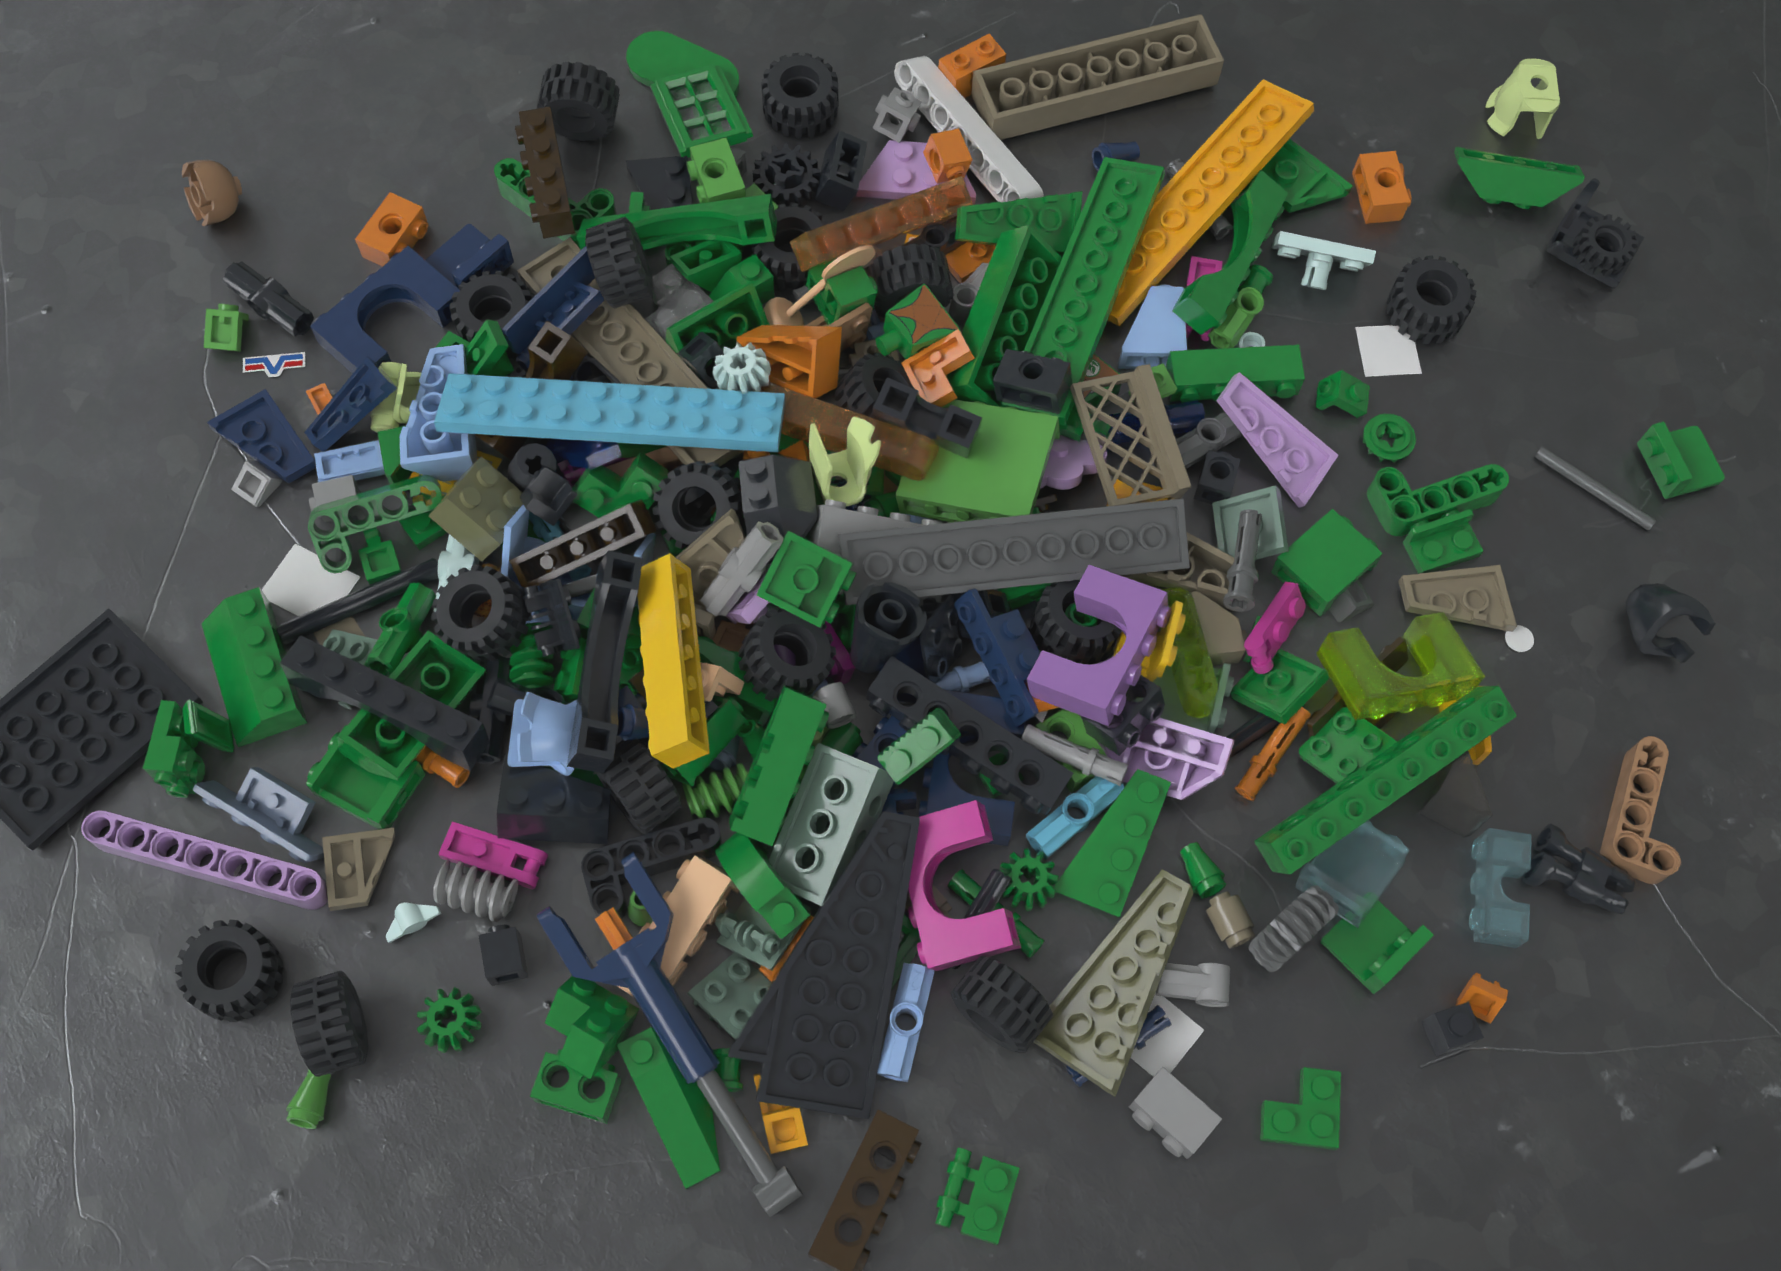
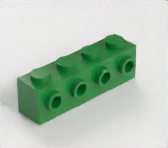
(1208, 371)

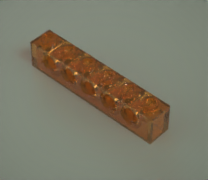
(880, 223)

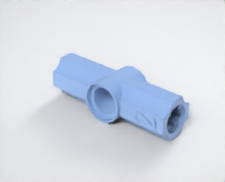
(901, 1045)

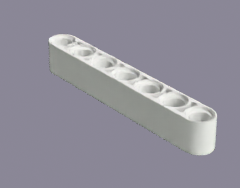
(949, 111)

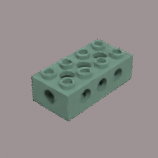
(833, 794)

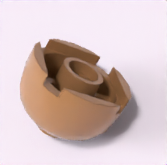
(211, 190)

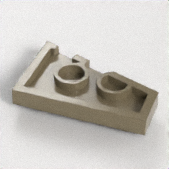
(1464, 596)

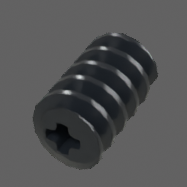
(530, 454)

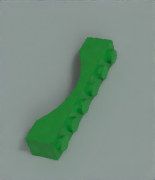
(1254, 211)
(732, 220)
(754, 705)

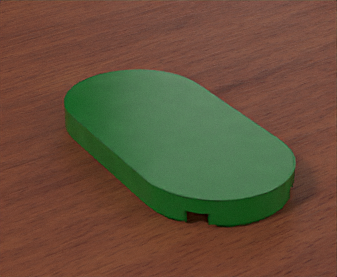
(664, 54)

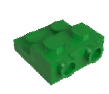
(807, 580)
(171, 755)

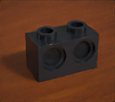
(1132, 718)

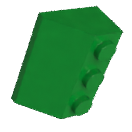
(721, 320)

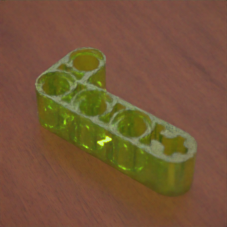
(1194, 653)

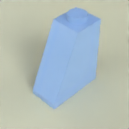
(1154, 330)

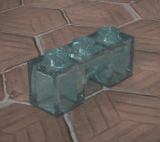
(1495, 916)

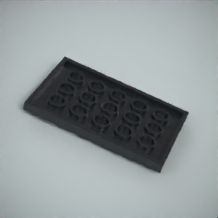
(79, 725)

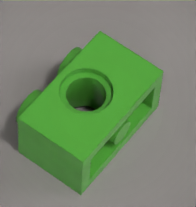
(715, 172)

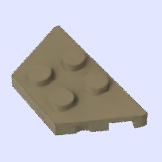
(710, 551)

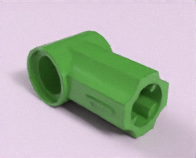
(1238, 318)

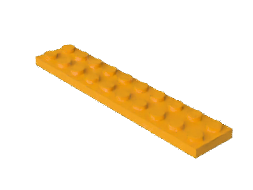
(1209, 186)

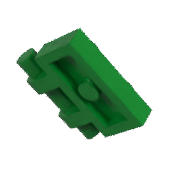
(988, 1201)

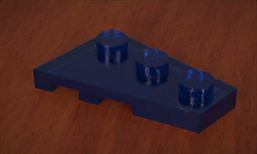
(583, 453)

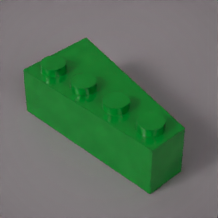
(777, 766)

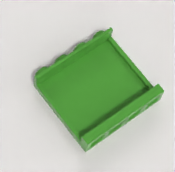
(998, 475)

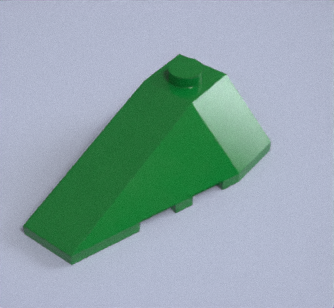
(676, 1108)

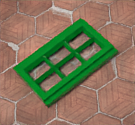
(700, 108)

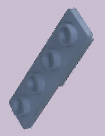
(269, 808)

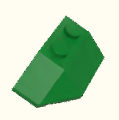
(1517, 179)

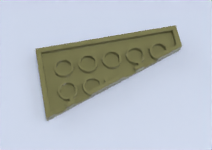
(1110, 995)

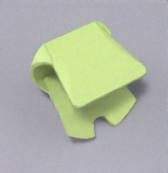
(1519, 96)
(851, 464)

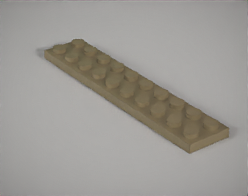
(624, 344)

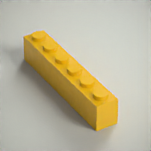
(671, 663)

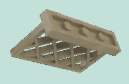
(1157, 431)

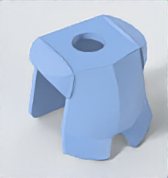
(541, 733)

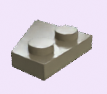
(354, 866)

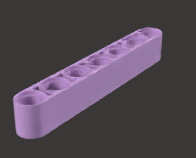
(191, 852)

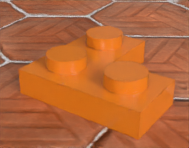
(930, 366)

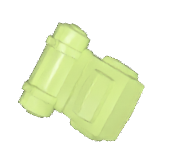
(396, 406)

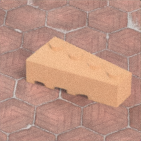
(695, 904)

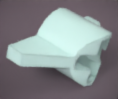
(409, 919)

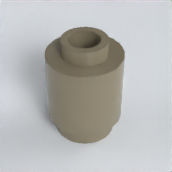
(1230, 919)

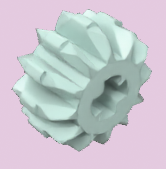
(742, 369)

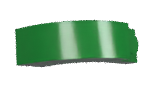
(760, 884)

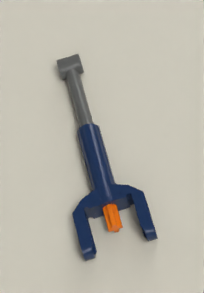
(638, 967)

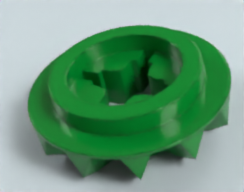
(1396, 428)

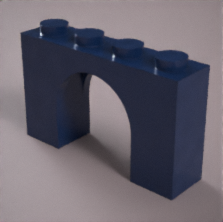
(402, 279)
(946, 793)

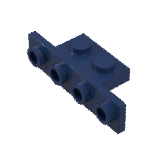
(562, 302)
(1005, 651)

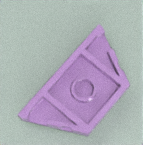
(900, 172)

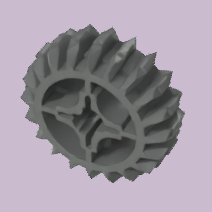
(1293, 928)

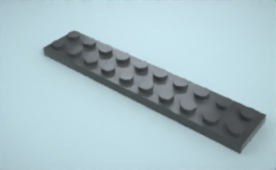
(1019, 549)

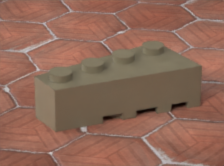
(1206, 572)

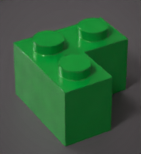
(842, 292)
(605, 491)
(591, 1021)

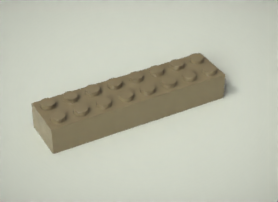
(1097, 77)

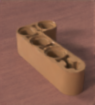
(1642, 809)

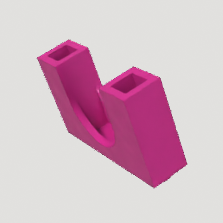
(943, 939)

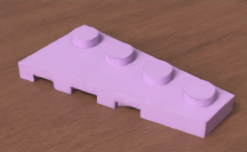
(1282, 442)

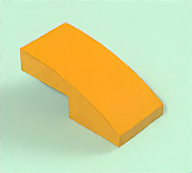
(782, 1125)

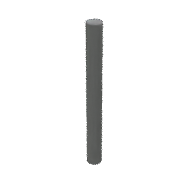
(1595, 488)

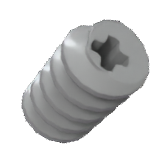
(474, 892)

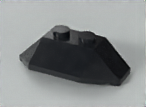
(778, 492)

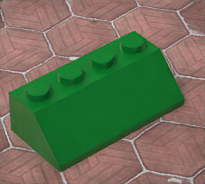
(429, 669)
(248, 670)

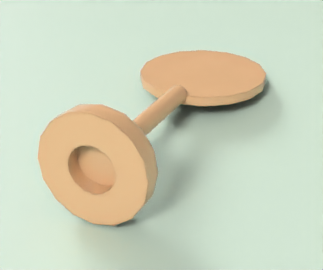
(783, 312)

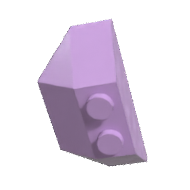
(1177, 754)

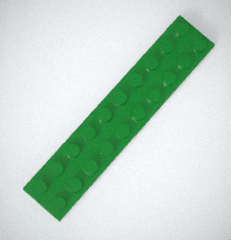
(1094, 268)

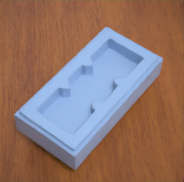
(357, 460)

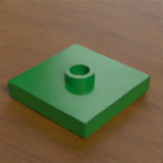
(1282, 689)

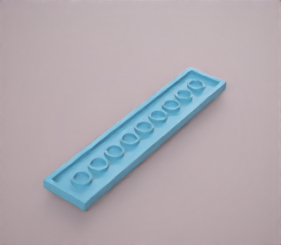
(611, 412)

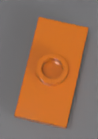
(967, 259)

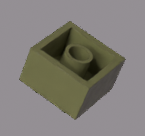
(478, 508)

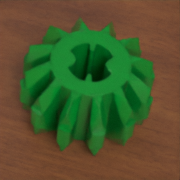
(1030, 868)
(455, 1031)

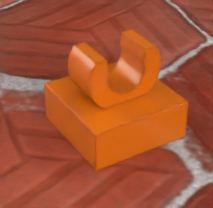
(1484, 997)

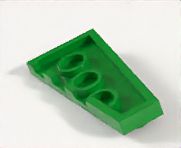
(1050, 216)
(1112, 854)

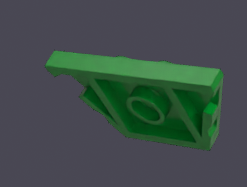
(1304, 178)

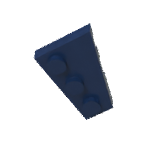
(265, 435)

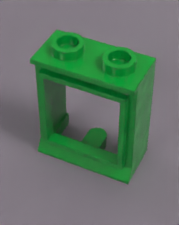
(721, 729)

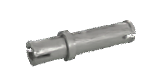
(1080, 757)

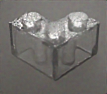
(675, 299)

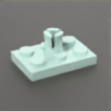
(1321, 256)

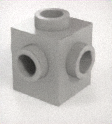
(897, 114)

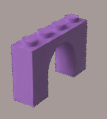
(1100, 688)

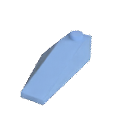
(423, 448)

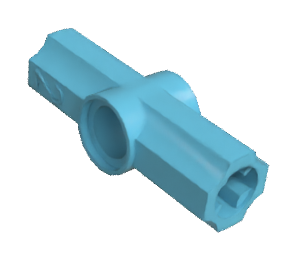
(1061, 827)

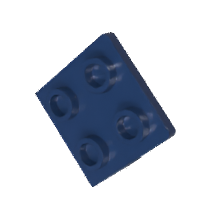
(471, 254)

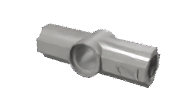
(742, 569)

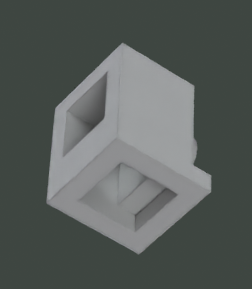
(334, 490)

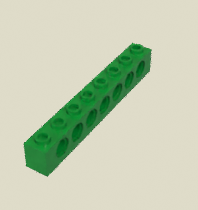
(1384, 779)

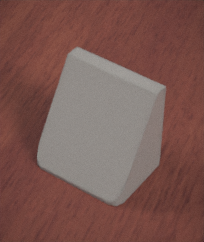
(255, 483)

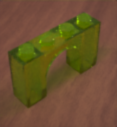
(1376, 690)

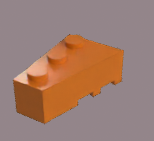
(799, 356)

